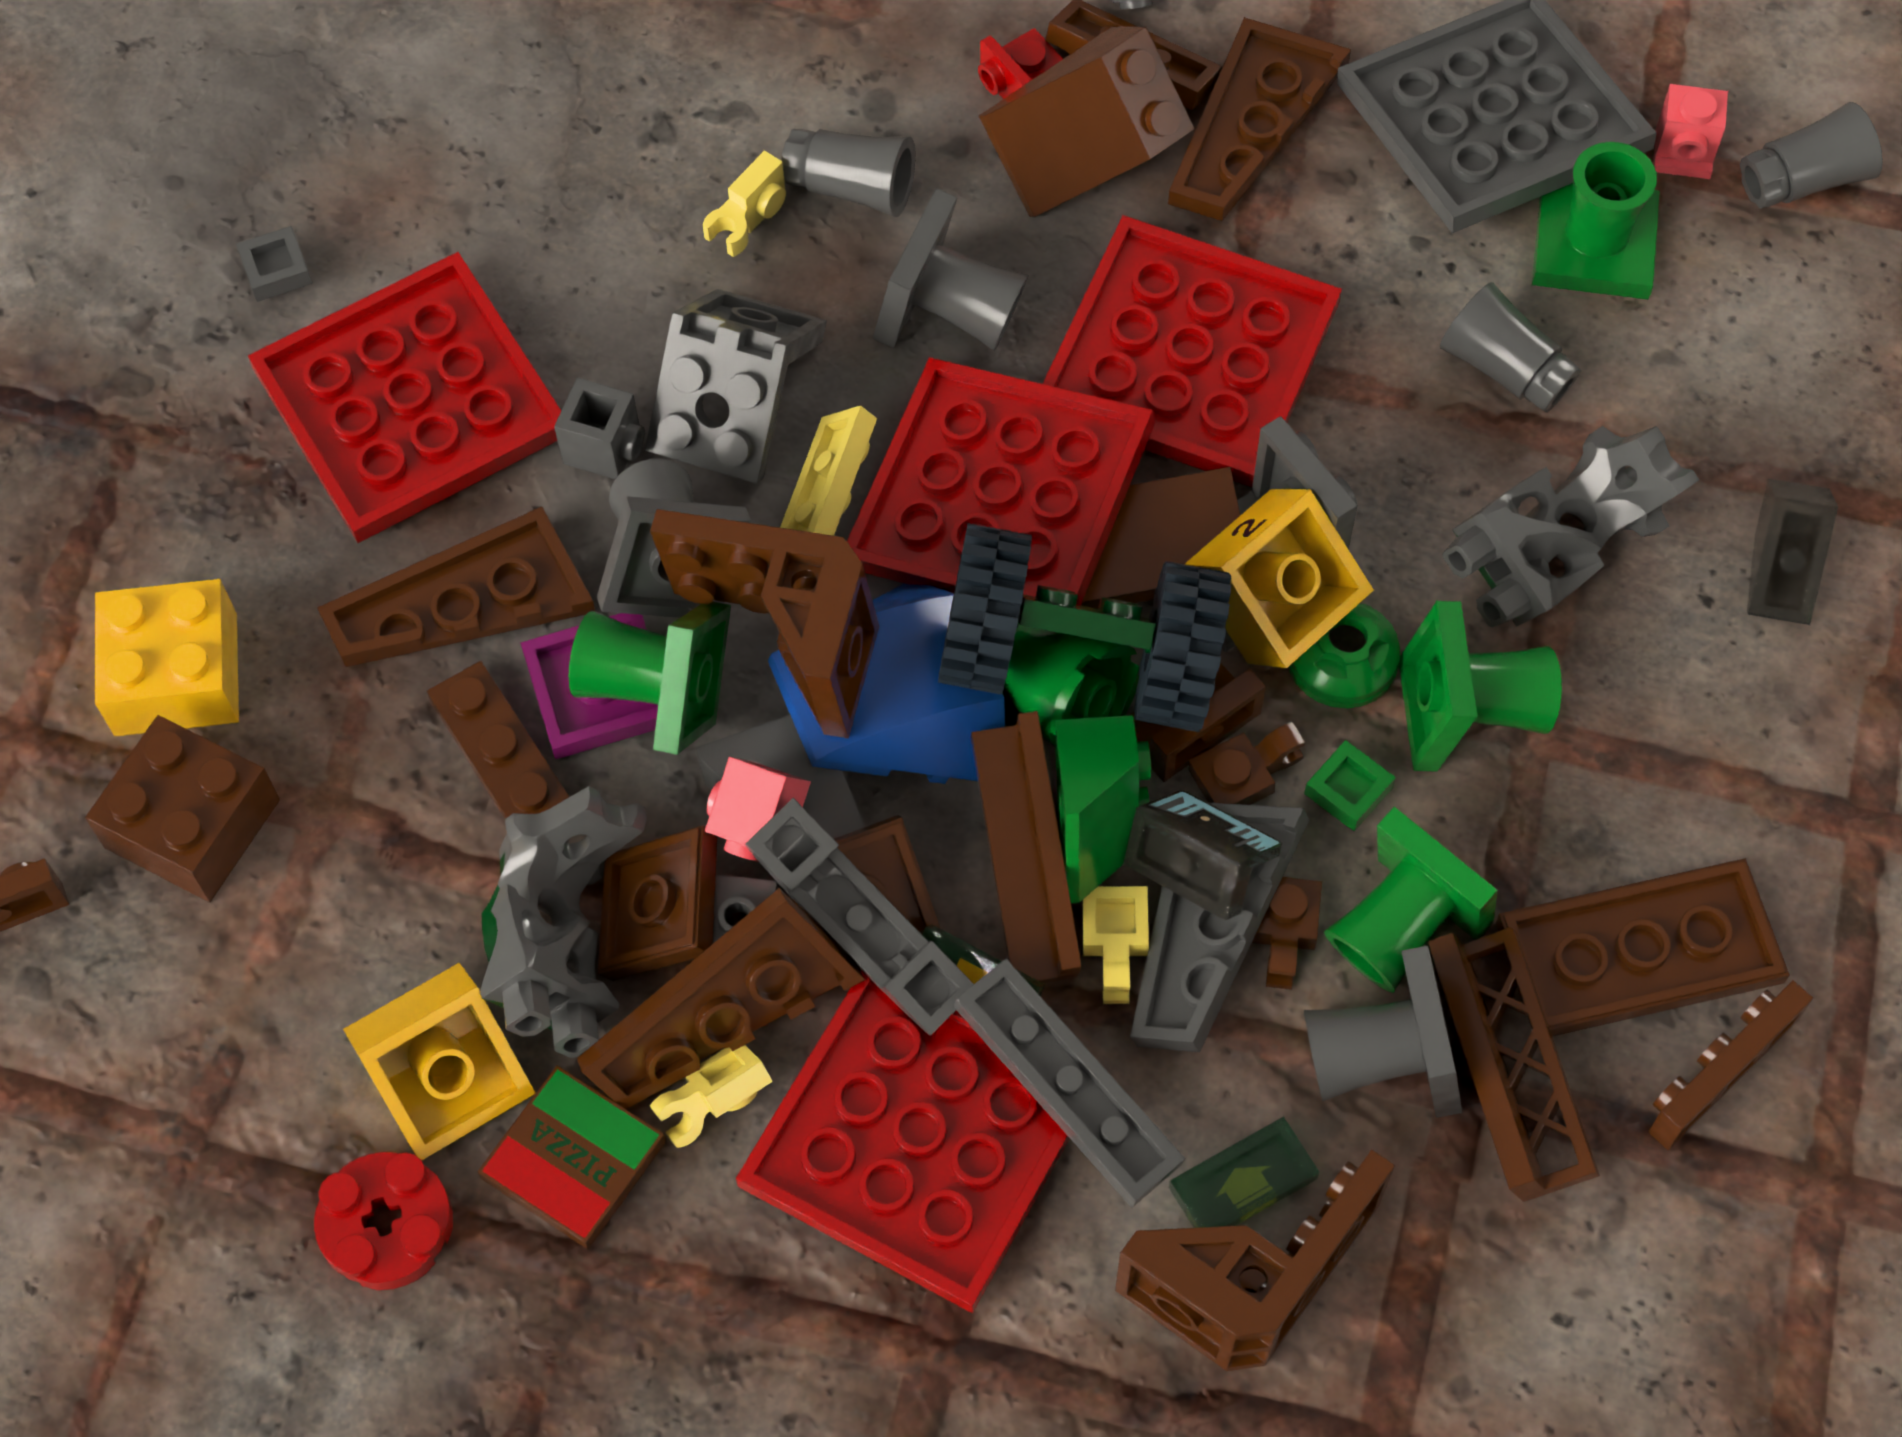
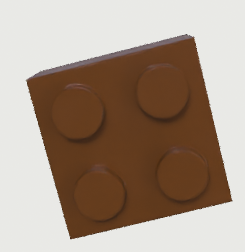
(183, 808)

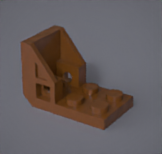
(800, 578)
(1235, 1289)

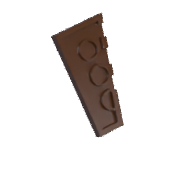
(1253, 110)
(470, 591)
(740, 983)

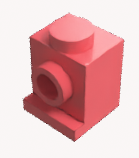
(1690, 131)

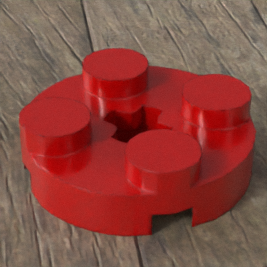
(416, 1237)

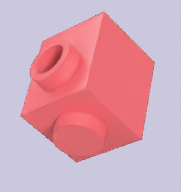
(748, 800)

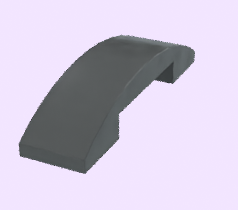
(858, 917)

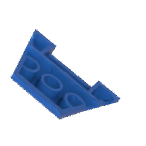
(903, 711)

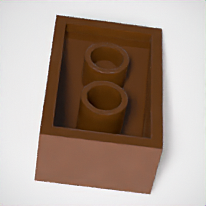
(1087, 119)

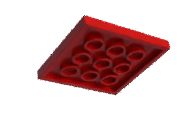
(1197, 340)
(408, 396)
(1005, 460)
(907, 1146)

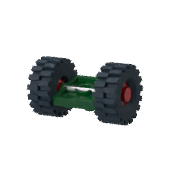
(1178, 639)

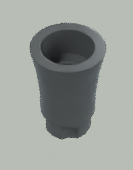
(1815, 158)
(852, 167)
(1510, 349)

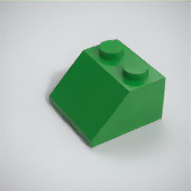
(1097, 796)

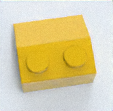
(439, 1061)

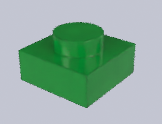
(1349, 785)

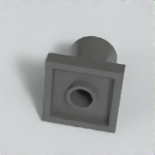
(947, 283)
(634, 571)
(1387, 1040)

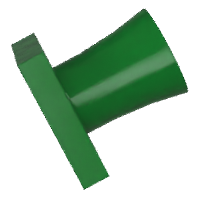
(1601, 226)
(670, 670)
(1453, 689)
(1410, 902)

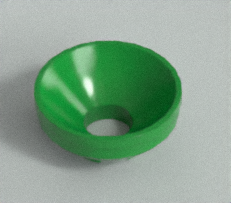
(1351, 677)

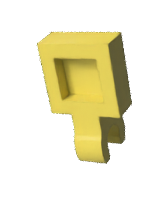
(752, 197)
(1116, 928)
(721, 1085)

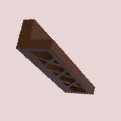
(1026, 850)
(1489, 1071)

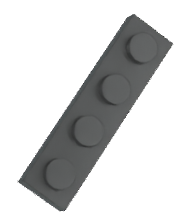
(1069, 1083)

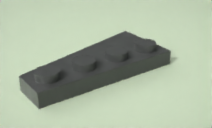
(1198, 953)

